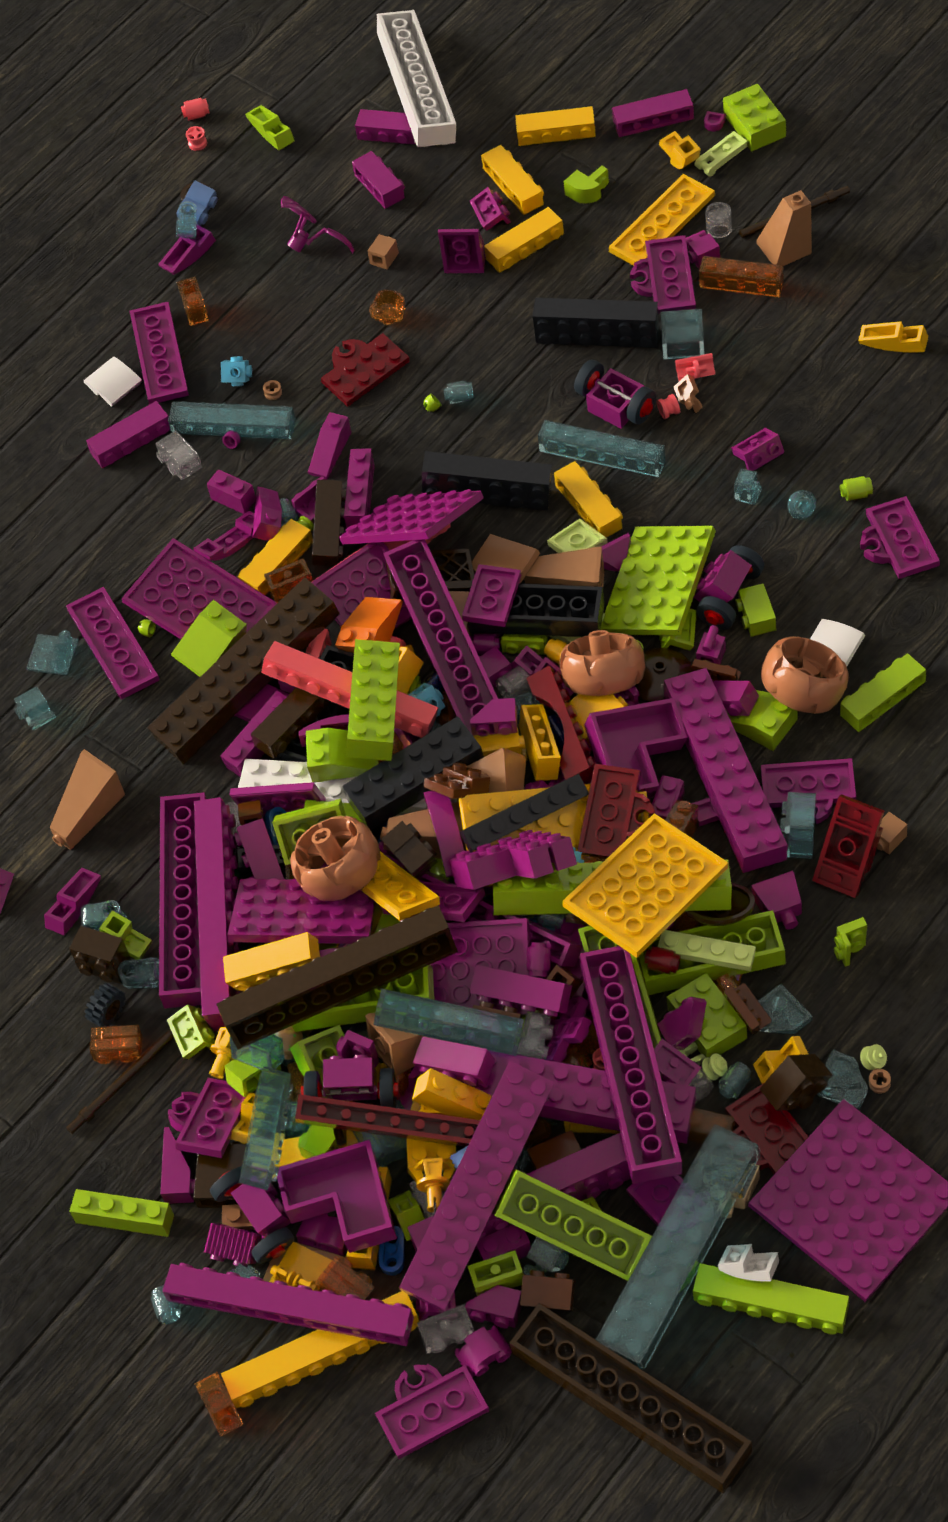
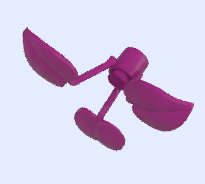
(300, 236)

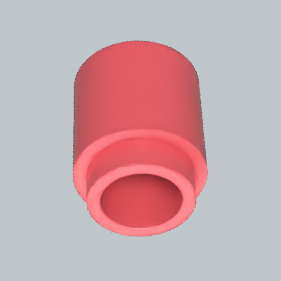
(195, 109)

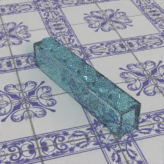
(218, 419)
(601, 448)
(448, 1022)
(265, 1129)

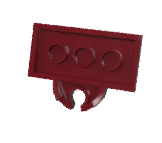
(362, 367)
(612, 810)
(771, 1129)

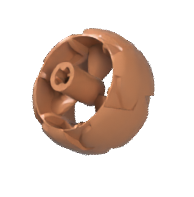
(602, 663)
(804, 675)
(347, 850)

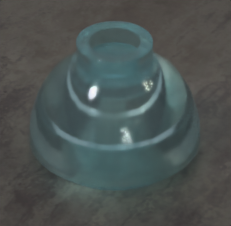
(801, 504)

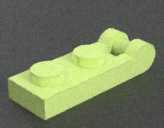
(721, 153)

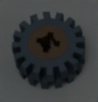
(105, 1005)

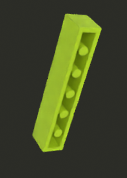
(772, 1299)

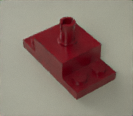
(849, 846)

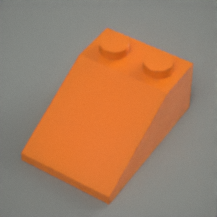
(371, 620)

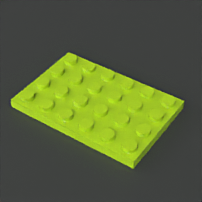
(658, 580)

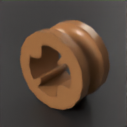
(272, 395)
(886, 1078)

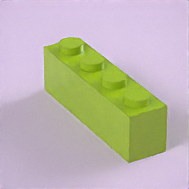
(882, 692)
(122, 1212)

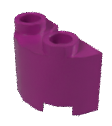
(482, 1349)

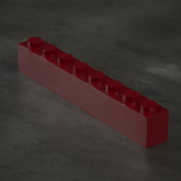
(385, 1120)

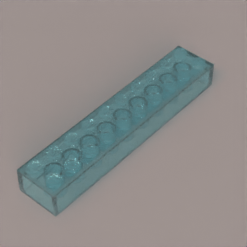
(679, 1246)

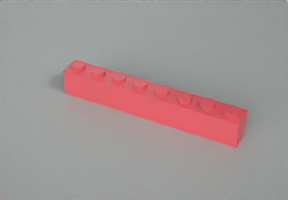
(335, 685)

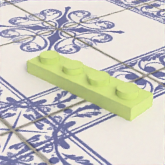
(709, 950)

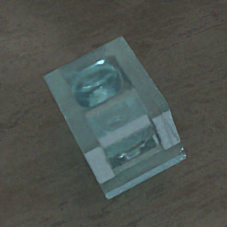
(747, 486)

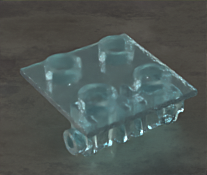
(52, 653)

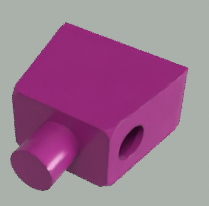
(780, 896)

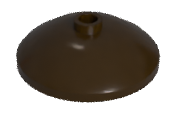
(652, 684)
(741, 906)

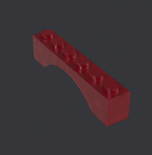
(548, 690)

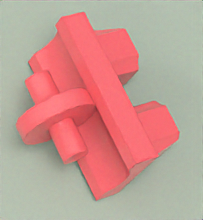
(695, 366)

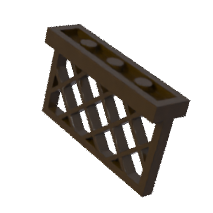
(453, 583)

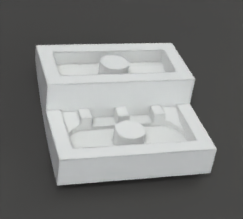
(113, 381)
(838, 637)
(743, 1264)

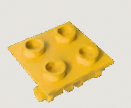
(300, 1267)

